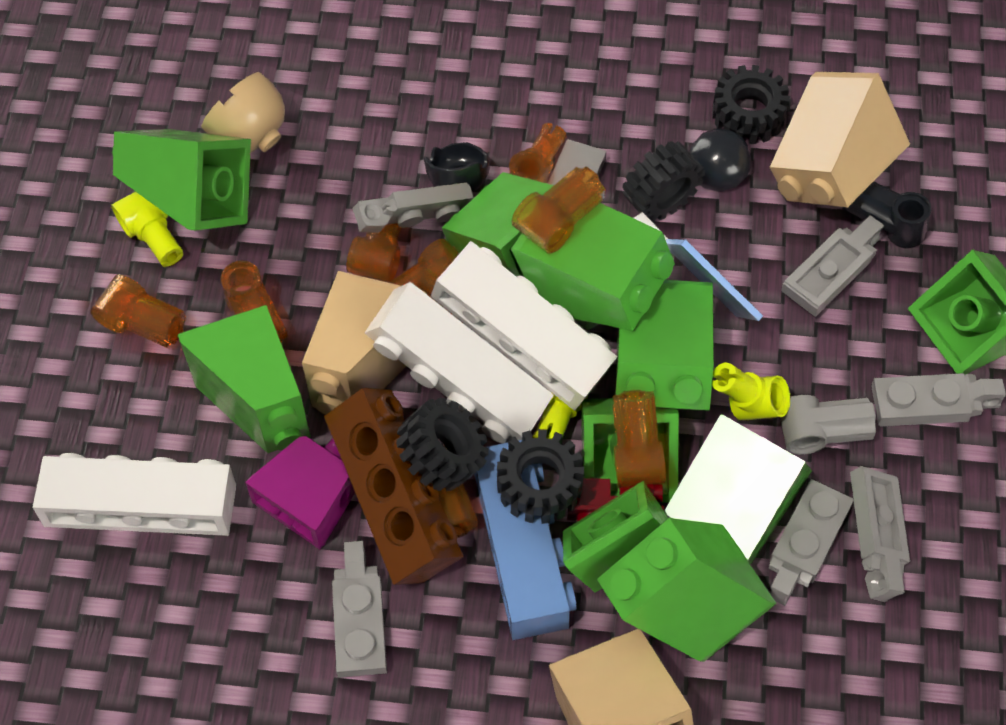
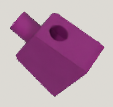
(304, 489)

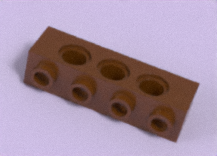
(399, 508)

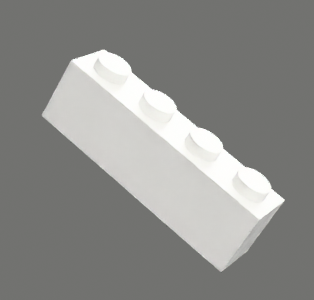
(523, 324)
(457, 363)
(135, 494)

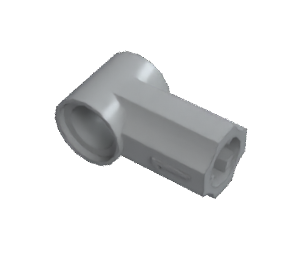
(815, 424)

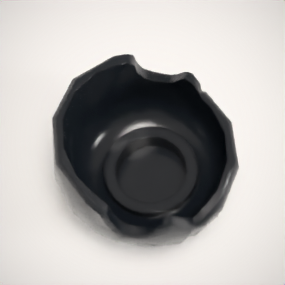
(724, 159)
(457, 165)

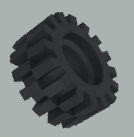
(754, 86)
(663, 181)
(541, 451)
(429, 457)

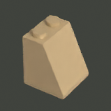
(838, 139)
(340, 353)
(618, 685)

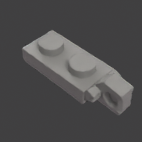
(412, 207)
(833, 266)
(934, 398)
(880, 531)
(807, 538)
(358, 616)

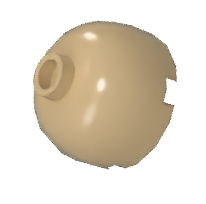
(251, 113)

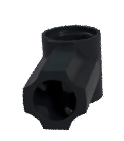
(903, 215)

